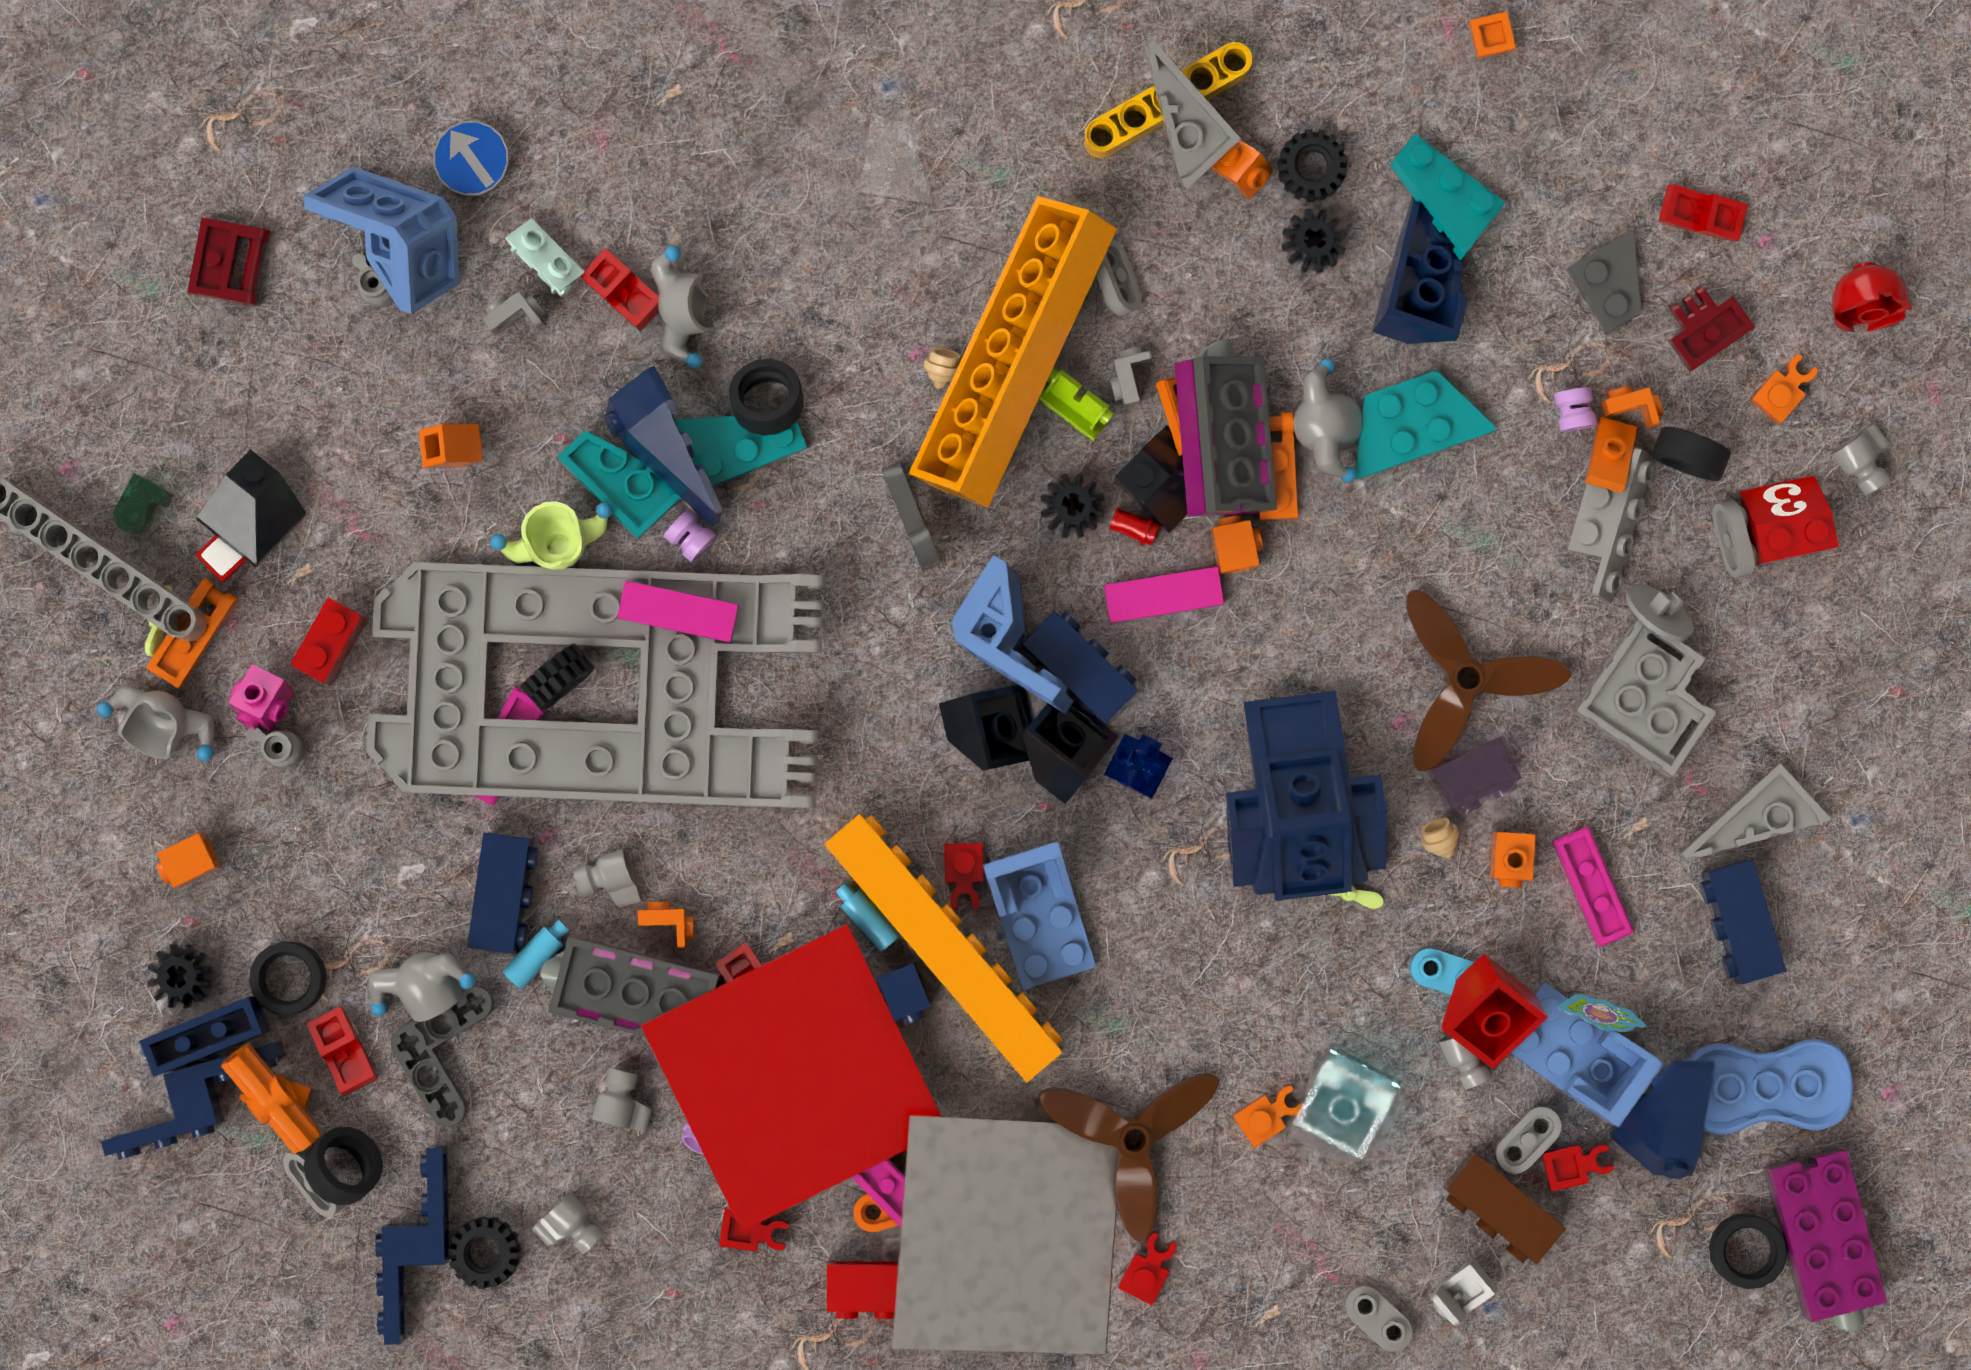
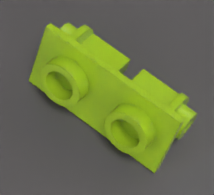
(1086, 414)

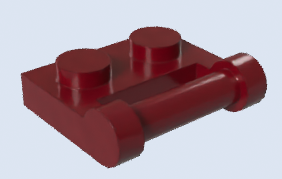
(216, 259)

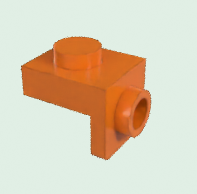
(1244, 168)
(1624, 400)
(660, 914)

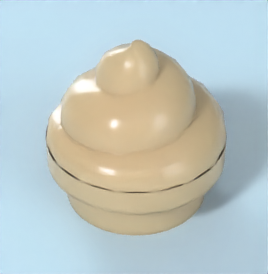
(941, 366)
(1440, 837)

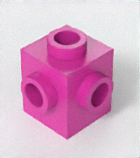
(260, 699)

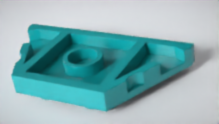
(1415, 422)

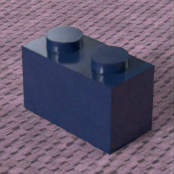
(905, 993)

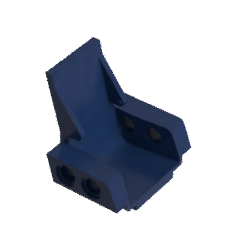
(1305, 820)

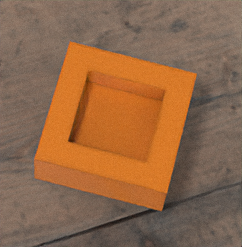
(1492, 35)

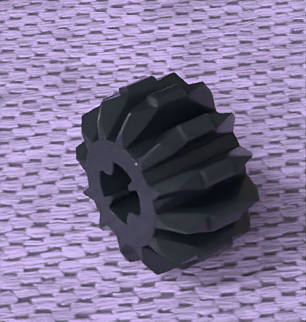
(1313, 228)
(1083, 500)
(167, 975)

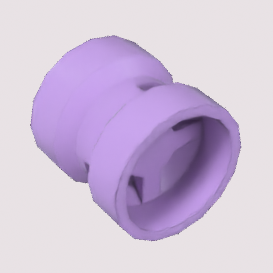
(1575, 418)
(690, 535)

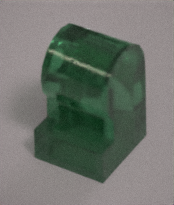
(137, 505)

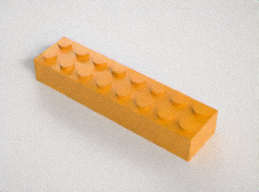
(1013, 350)
(943, 946)

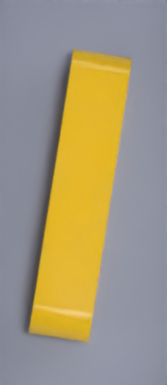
(1148, 105)

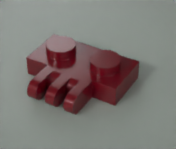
(1707, 327)

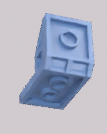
(420, 227)
(998, 608)
(1039, 915)
(1586, 1062)

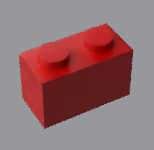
(329, 641)
(862, 1288)

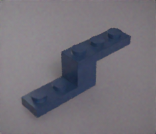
(192, 1102)
(413, 1244)

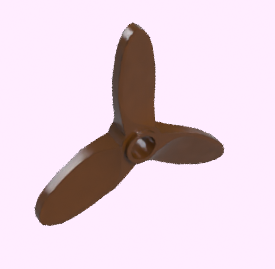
(1452, 707)
(1133, 1166)

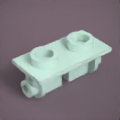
(545, 256)

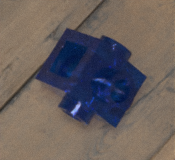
(1139, 764)

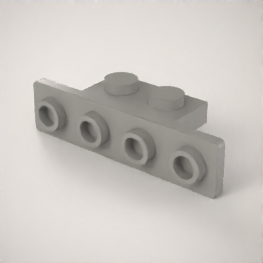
(1608, 522)

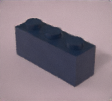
(1081, 666)
(502, 893)
(1742, 922)
(204, 1036)

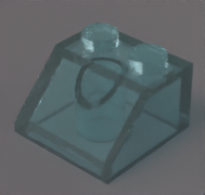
(1347, 1102)

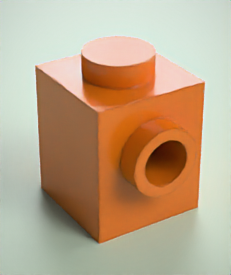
(450, 445)
(1236, 545)
(1512, 858)
(187, 861)

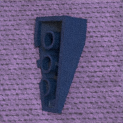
(1423, 285)
(647, 427)
(1669, 1120)

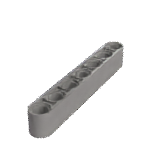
(106, 569)

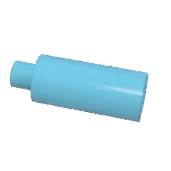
(867, 917)
(535, 954)

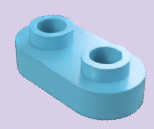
(1448, 969)

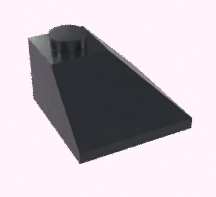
(1157, 480)
(252, 509)
(989, 726)
(1065, 748)

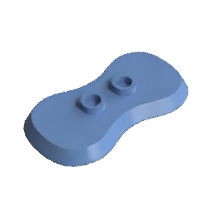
(1796, 1085)

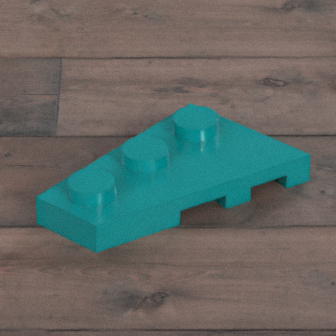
(1450, 194)
(732, 451)
(620, 480)

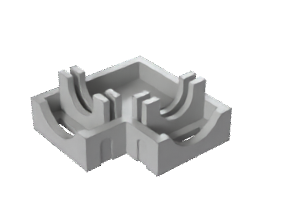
(1643, 700)

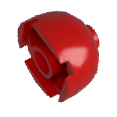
(1870, 297)

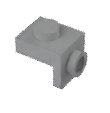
(505, 312)
(1124, 384)
(1462, 1292)

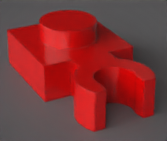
(963, 866)
(1569, 1167)
(749, 1239)
(1145, 1274)

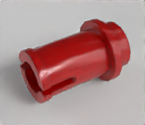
(1134, 526)

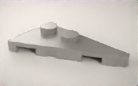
(1193, 126)
(1767, 809)

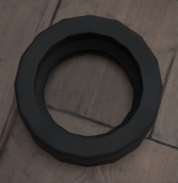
(769, 422)
(1691, 453)
(258, 976)
(358, 1145)
(1777, 1247)

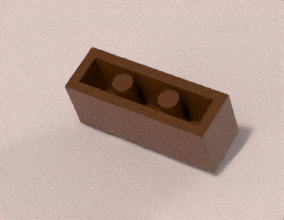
(1502, 1209)

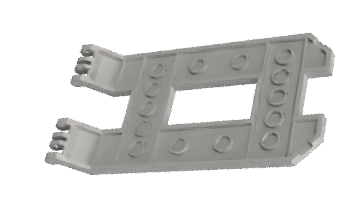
(666, 758)

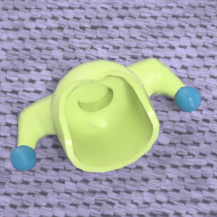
(553, 535)

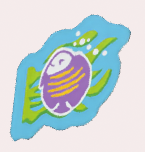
(1601, 1013)

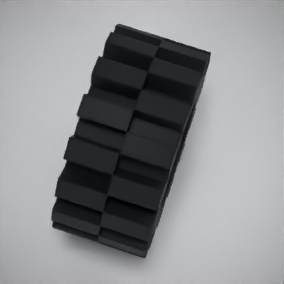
(1312, 142)
(557, 677)
(463, 1263)

